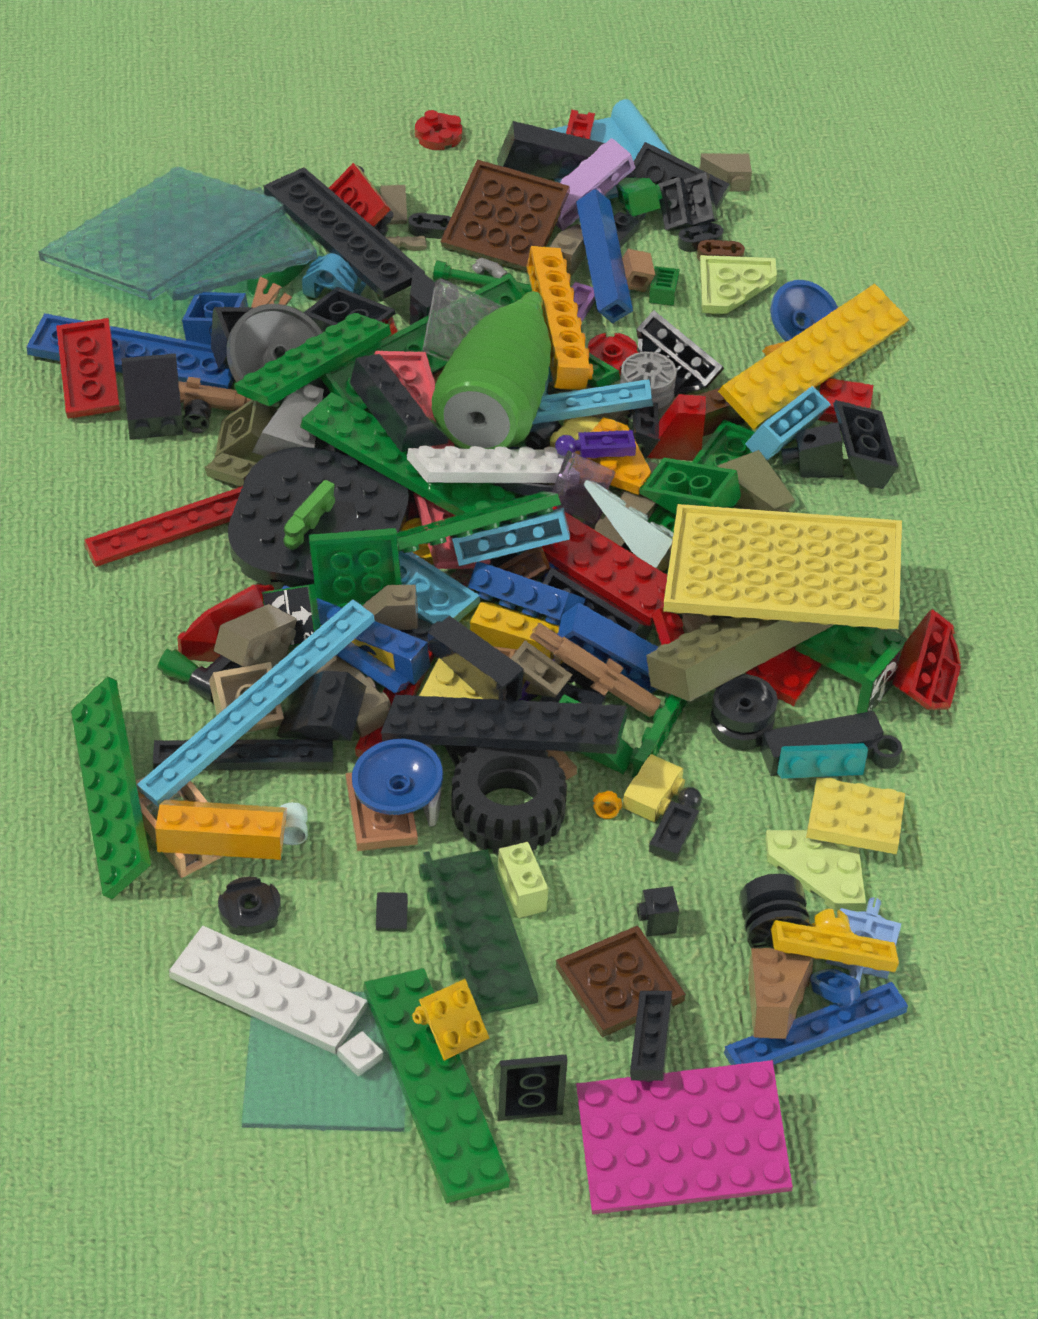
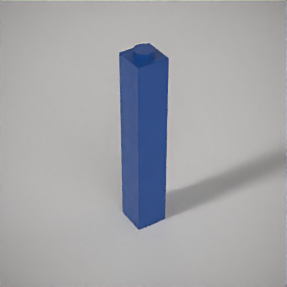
(604, 256)

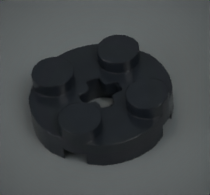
(253, 920)

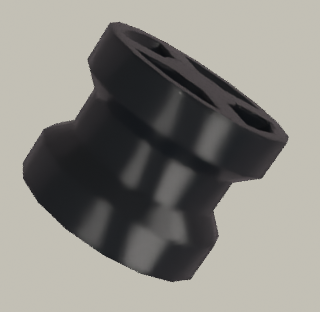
(197, 416)

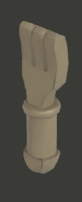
(409, 243)

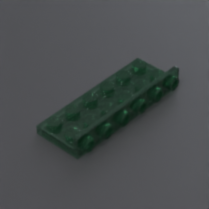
(478, 930)

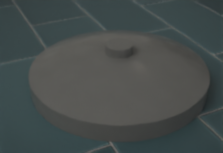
(265, 336)

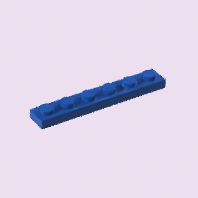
(821, 1027)

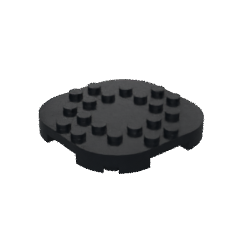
(282, 484)

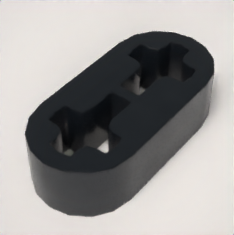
(428, 225)
(690, 237)

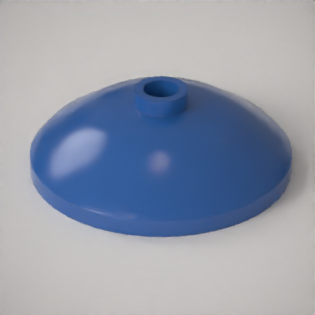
(801, 303)
(395, 766)

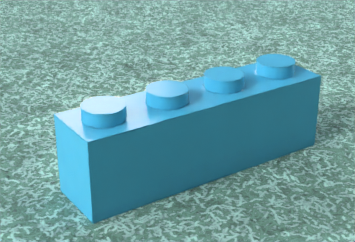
(786, 423)
(512, 537)

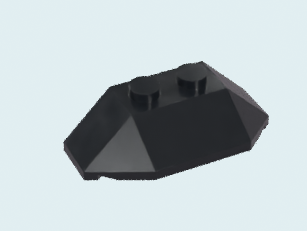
(693, 366)

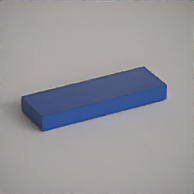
(373, 668)

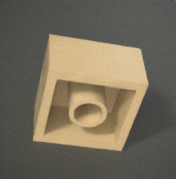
(230, 684)

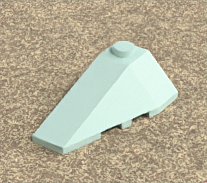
(643, 538)

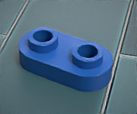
(835, 986)

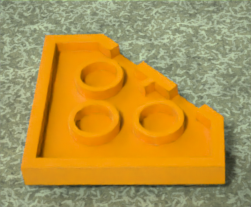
(630, 470)

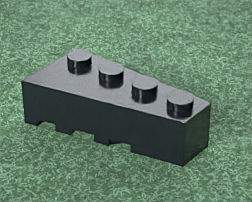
(544, 151)

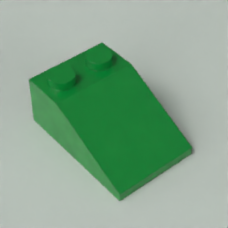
(691, 484)

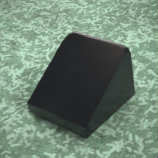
(391, 911)

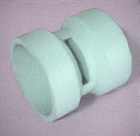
(295, 827)

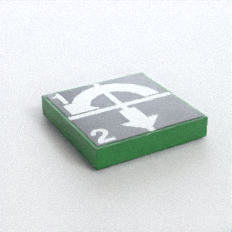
(299, 603)
(879, 679)

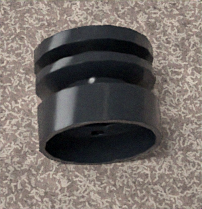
(771, 899)

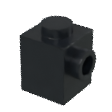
(658, 911)

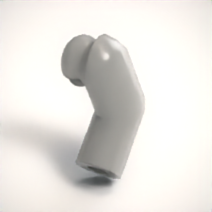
(492, 267)

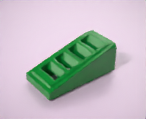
(664, 286)

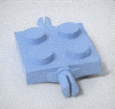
(873, 926)

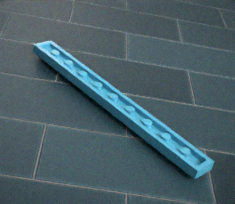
(255, 703)

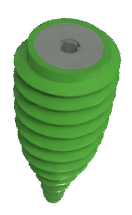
(495, 378)

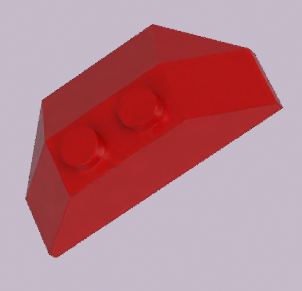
(201, 636)
(930, 663)

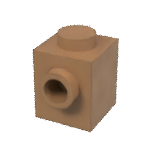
(638, 269)

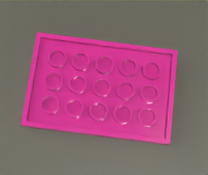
(683, 1138)

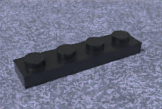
(651, 1036)

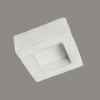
(360, 1053)

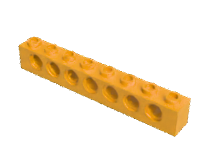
(568, 353)

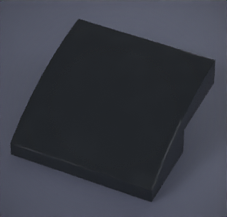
(687, 202)

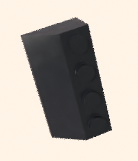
(395, 404)

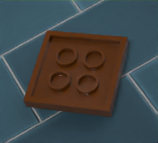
(611, 975)

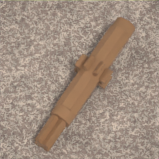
(214, 396)
(605, 676)

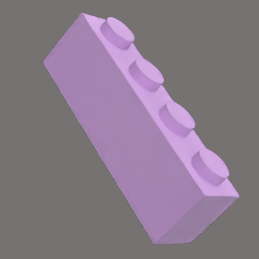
(599, 172)

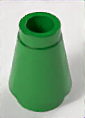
(176, 665)

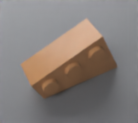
(776, 990)

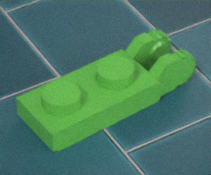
(308, 514)

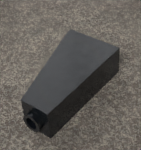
(476, 661)

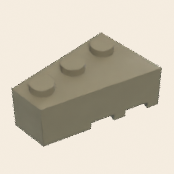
(257, 637)

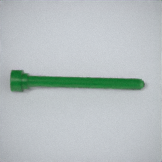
(445, 271)

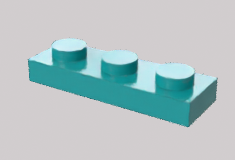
(822, 760)

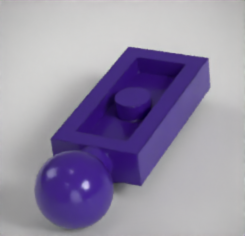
(598, 444)

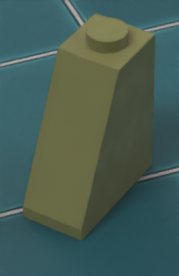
(759, 484)

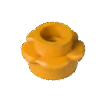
(607, 810)

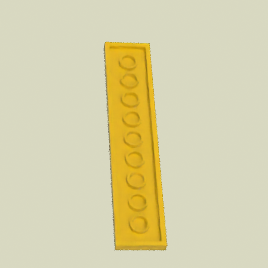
(813, 356)

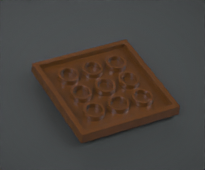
(504, 215)

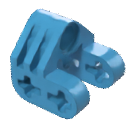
(330, 272)

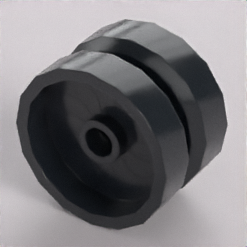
(743, 711)

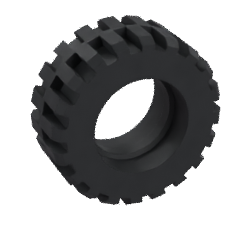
(506, 825)

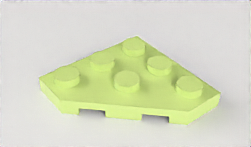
(733, 281)
(821, 867)

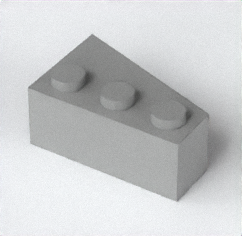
(284, 427)

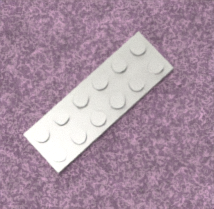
(486, 465)
(268, 989)

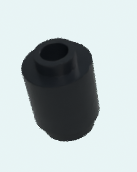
(540, 434)

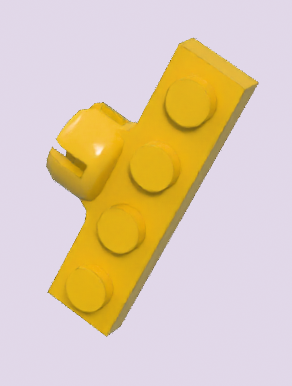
(833, 940)

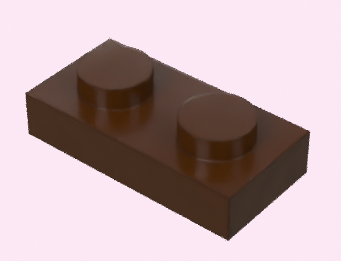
(528, 564)

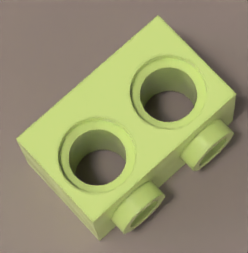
(522, 879)

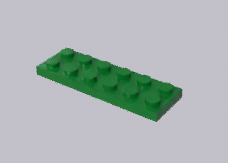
(312, 359)
(485, 518)

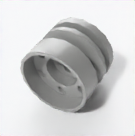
(660, 372)

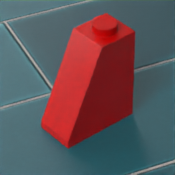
(681, 429)

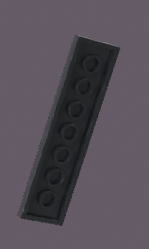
(343, 232)
(506, 723)

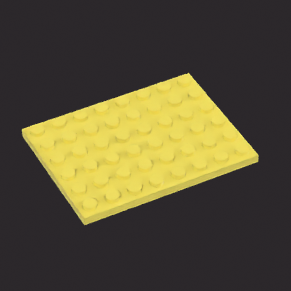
(785, 566)

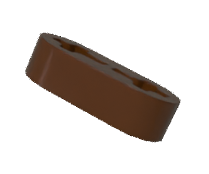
(720, 248)

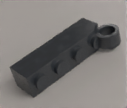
(840, 730)

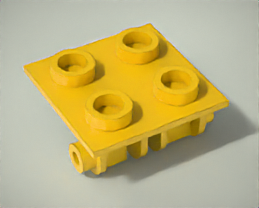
(452, 1019)

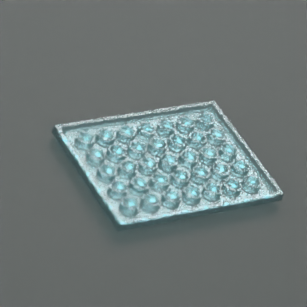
(163, 232)

